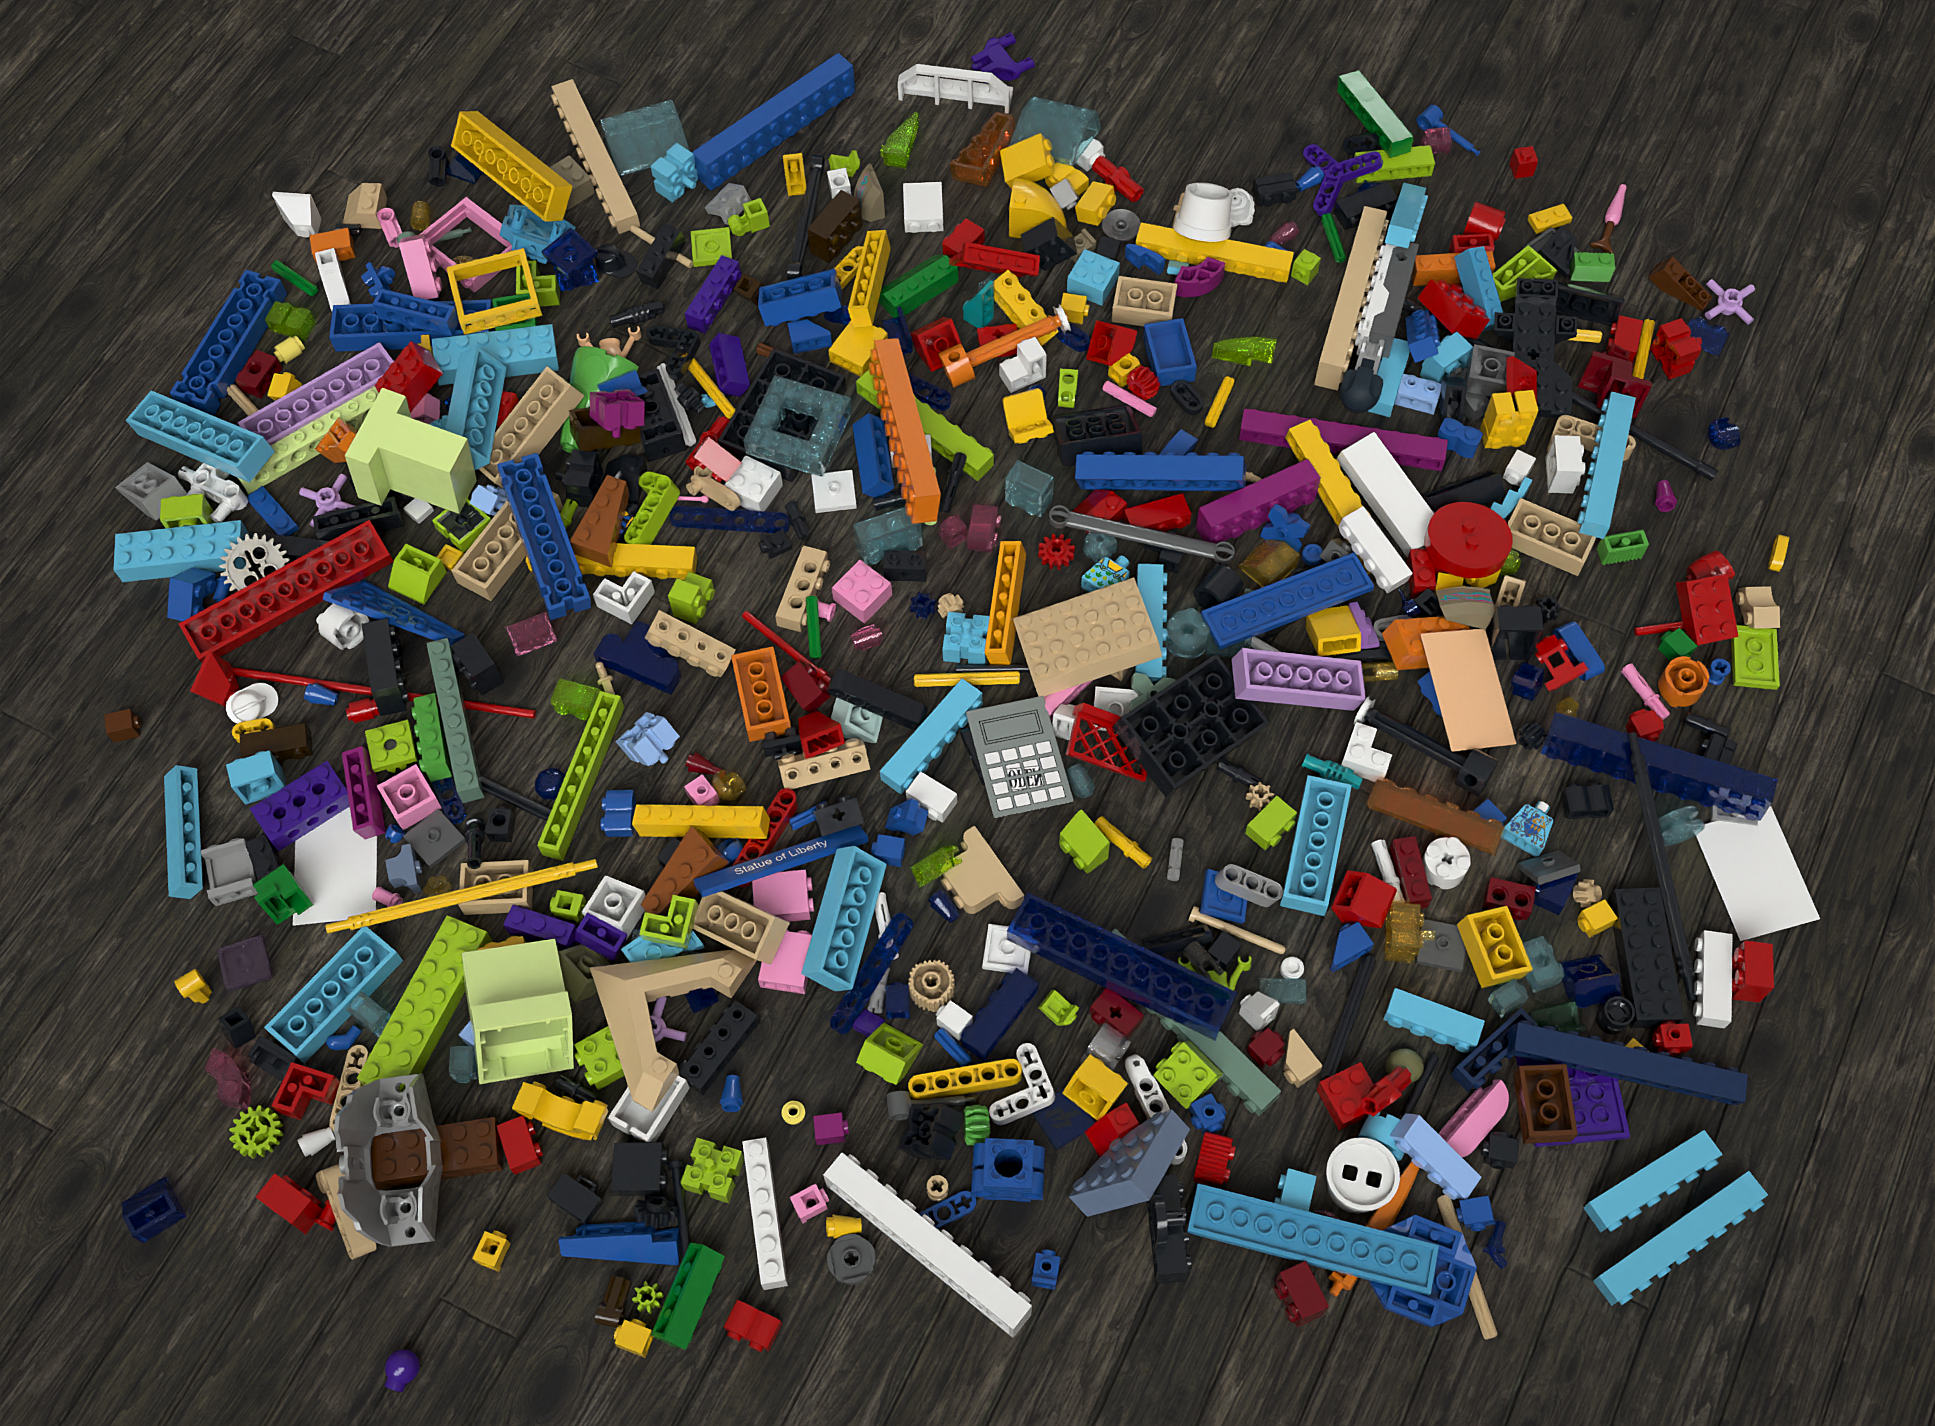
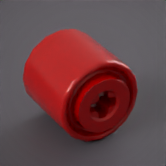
(1485, 220)

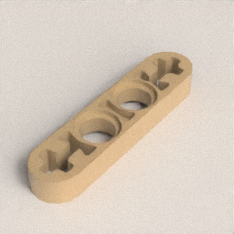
(344, 1088)

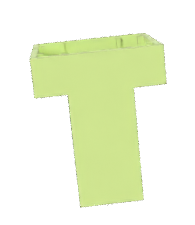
(409, 457)
(518, 1011)

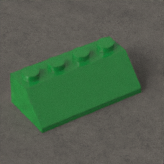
(918, 285)

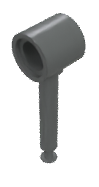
(900, 1103)

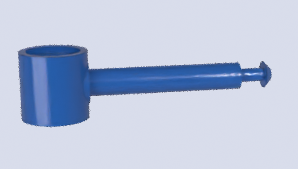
(1432, 117)

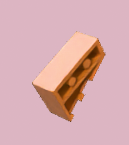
(337, 441)

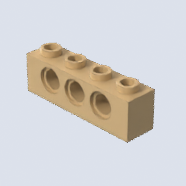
(808, 560)

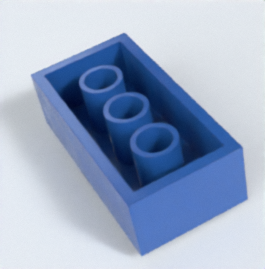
(800, 297)

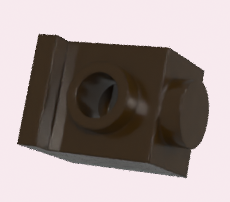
(748, 288)

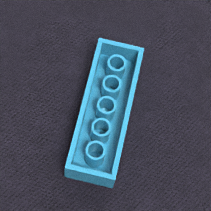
(519, 349)
(476, 402)
(175, 550)
(1316, 845)
(844, 919)
(323, 1001)

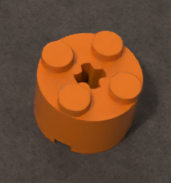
(1683, 682)

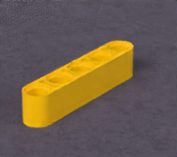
(975, 1072)

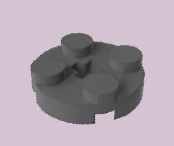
(863, 1266)

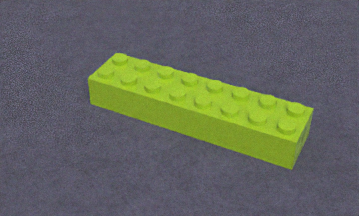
(425, 1005)

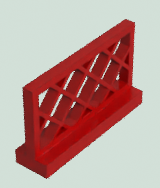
(996, 260)
(1106, 720)

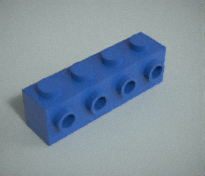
(1422, 335)
(873, 456)

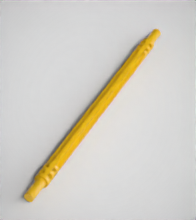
(461, 896)

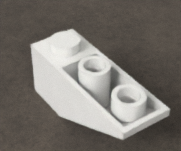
(332, 277)

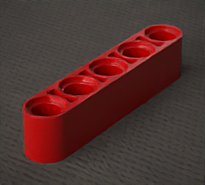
(775, 829)

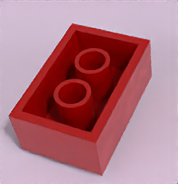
(1454, 308)
(411, 374)
(1707, 609)

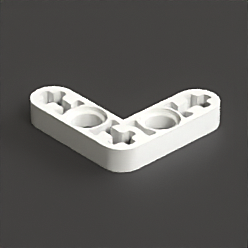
(1032, 1093)

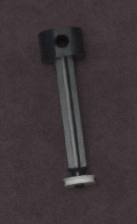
(1473, 771)

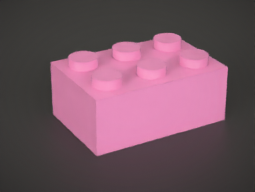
(420, 266)

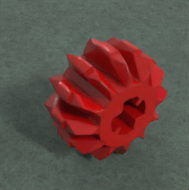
(1143, 382)

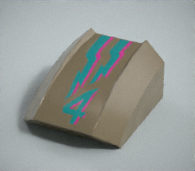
(870, 195)
(1467, 605)

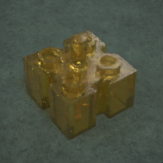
(1404, 932)

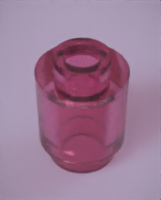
(866, 637)

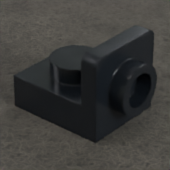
(774, 544)

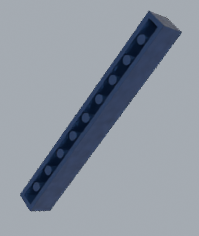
(1627, 1063)

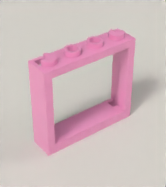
(465, 209)

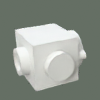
(1088, 157)

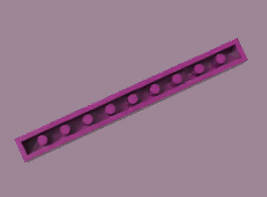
(1405, 448)

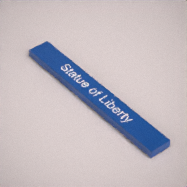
(779, 861)

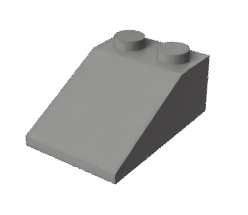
(148, 487)

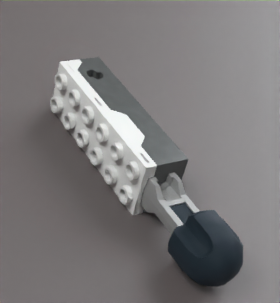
(1362, 386)

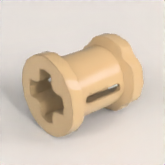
(939, 1181)

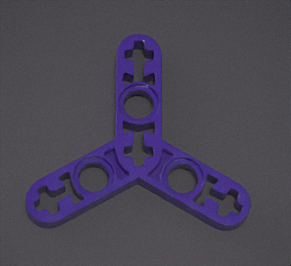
(1329, 171)

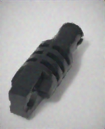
(637, 314)

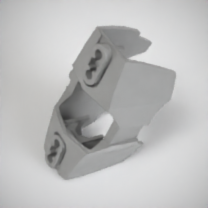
(375, 1111)

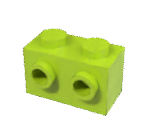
(1271, 823)

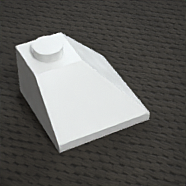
(298, 212)

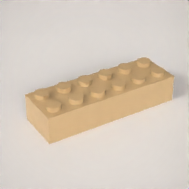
(532, 421)
(493, 554)

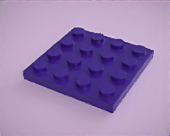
(1596, 1106)

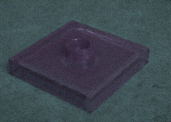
(244, 963)

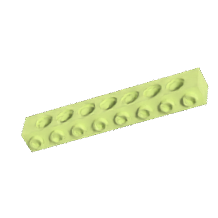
(301, 444)

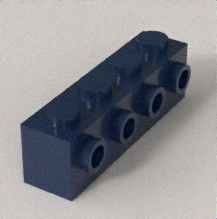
(1488, 1055)

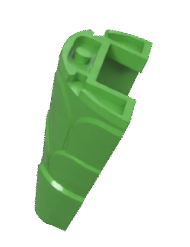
(588, 369)

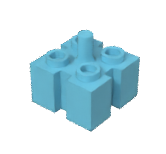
(674, 172)
(965, 638)

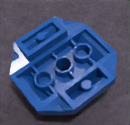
(1451, 1279)

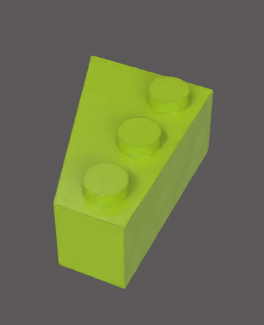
(1523, 265)

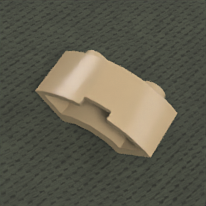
(1758, 607)

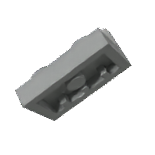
(728, 201)

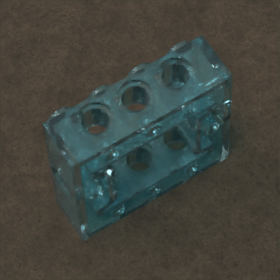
(808, 456)

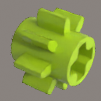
(649, 1305)

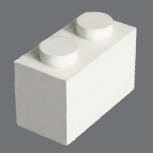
(932, 797)

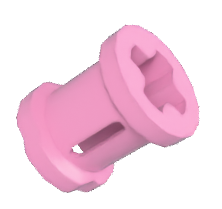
(826, 610)

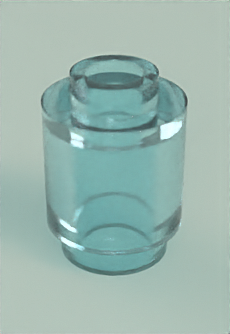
(1080, 781)

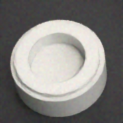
(1292, 968)

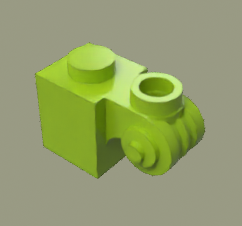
(753, 220)

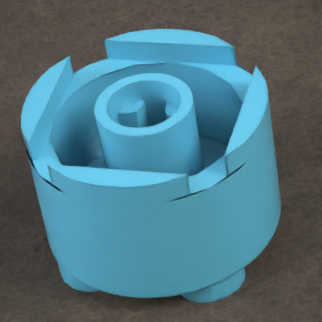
(1380, 1129)

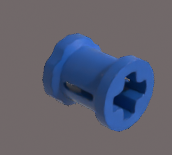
(1718, 670)

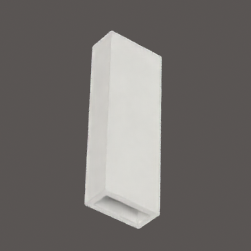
(1387, 491)

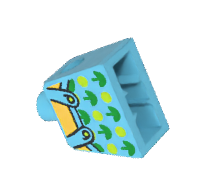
(1105, 574)

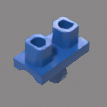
(380, 277)

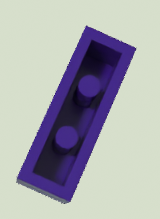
(729, 364)
(539, 927)

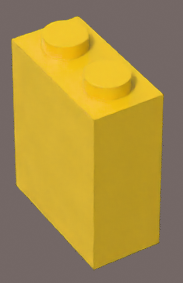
(1028, 160)
(853, 347)
(1333, 631)

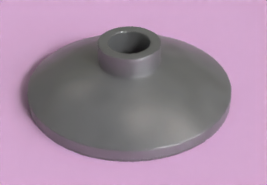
(1121, 225)

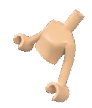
(612, 345)

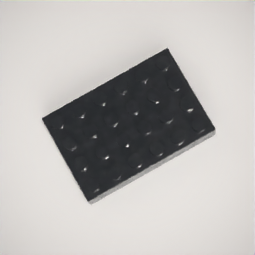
(794, 424)
(1189, 725)

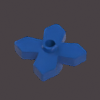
(1285, 527)

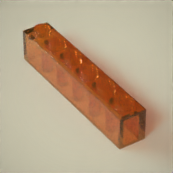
(1436, 816)

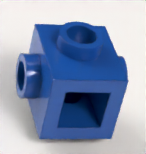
(1207, 1114)

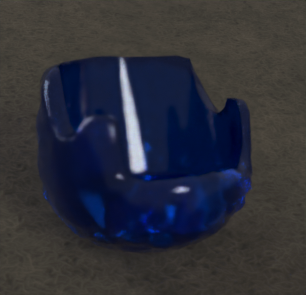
(1723, 434)

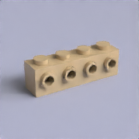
(689, 644)
(834, 763)

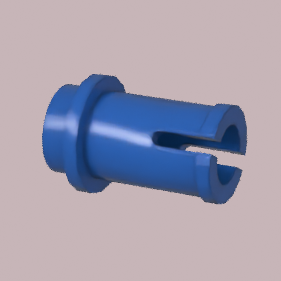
(222, 589)

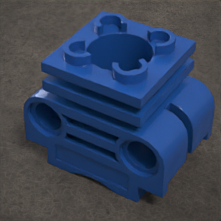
(1022, 1187)

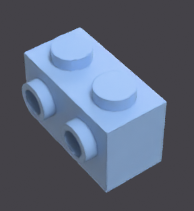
(1418, 394)
(488, 498)

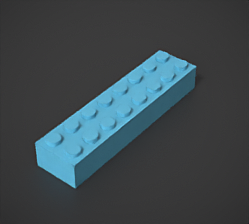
(200, 436)

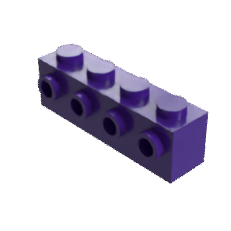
(713, 294)

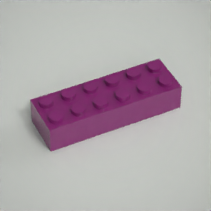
(1251, 505)

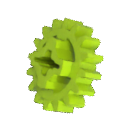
(263, 1138)

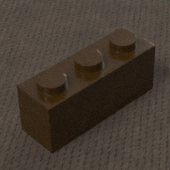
(282, 742)

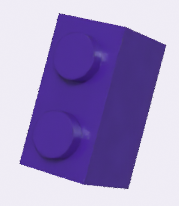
(600, 937)

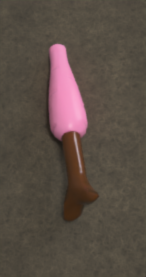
(1612, 218)

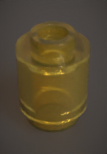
(420, 216)

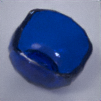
(549, 783)

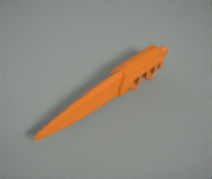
(1380, 1220)

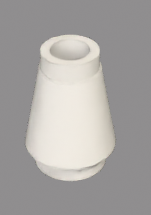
(315, 1141)

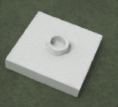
(834, 491)

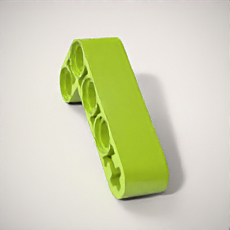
(654, 510)

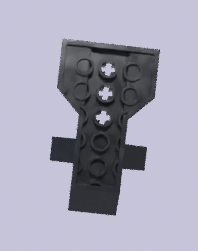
(1533, 333)

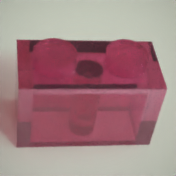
(982, 528)

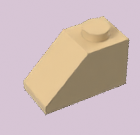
(1299, 1061)

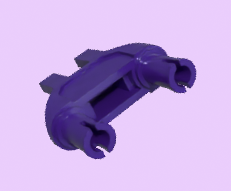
(998, 62)

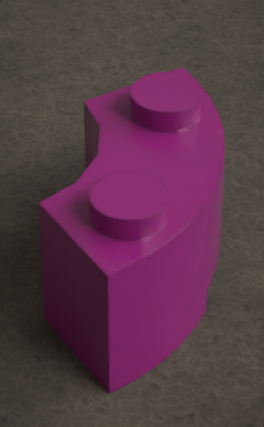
(1199, 279)

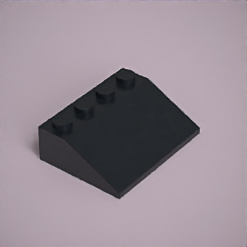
(1097, 432)

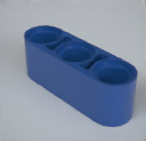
(1580, 649)

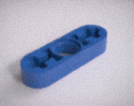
(946, 1203)

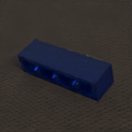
(999, 1014)

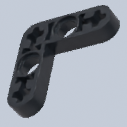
(686, 342)

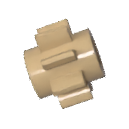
(949, 603)
(1254, 794)
(1587, 893)

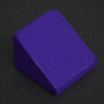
(867, 1023)

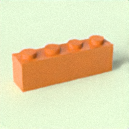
(1440, 267)

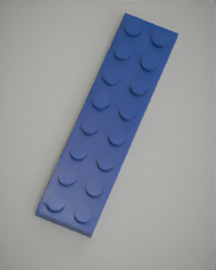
(1287, 600)

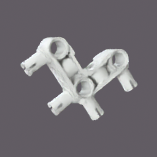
(213, 485)

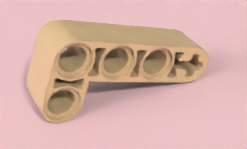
(1586, 431)
(355, 1243)

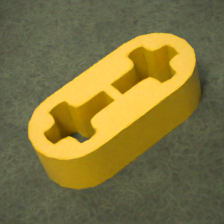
(1778, 553)
(251, 726)

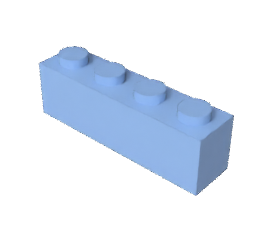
(1435, 1156)

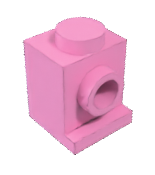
(802, 1198)

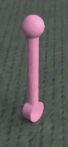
(704, 498)

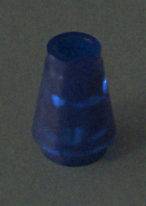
(944, 906)

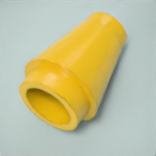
(842, 1225)

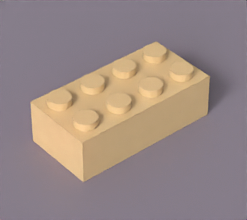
(1549, 537)
(740, 926)

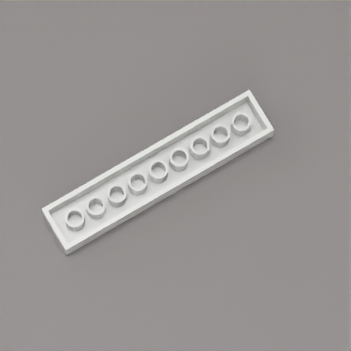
(928, 1244)

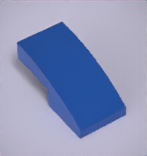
(1140, 255)

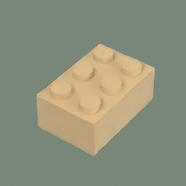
(1143, 301)
(493, 872)

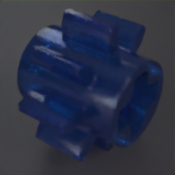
(918, 601)

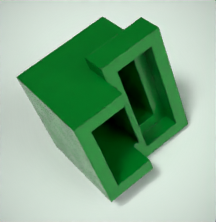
(281, 895)

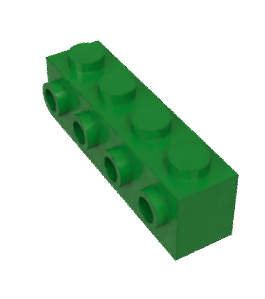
(688, 1296)

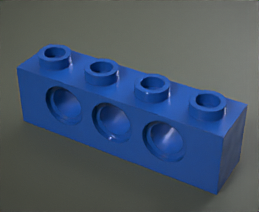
(416, 312)

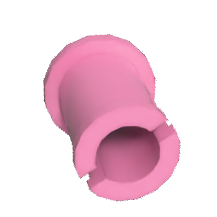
(386, 897)

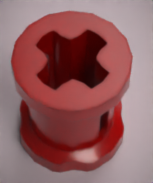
(326, 1218)

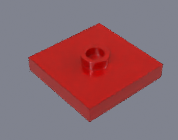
(1520, 377)

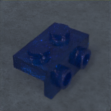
(1712, 337)

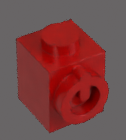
(1645, 724)

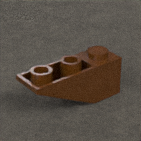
(1679, 283)

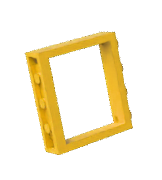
(499, 315)

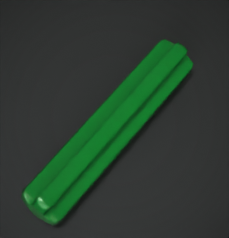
(1333, 238)
(294, 278)
(813, 627)

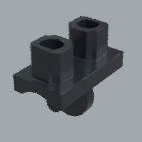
(784, 746)

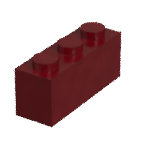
(1410, 870)

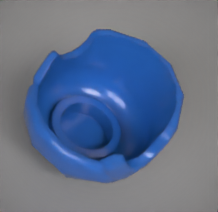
(730, 849)

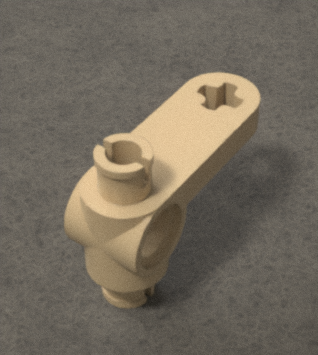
(705, 483)

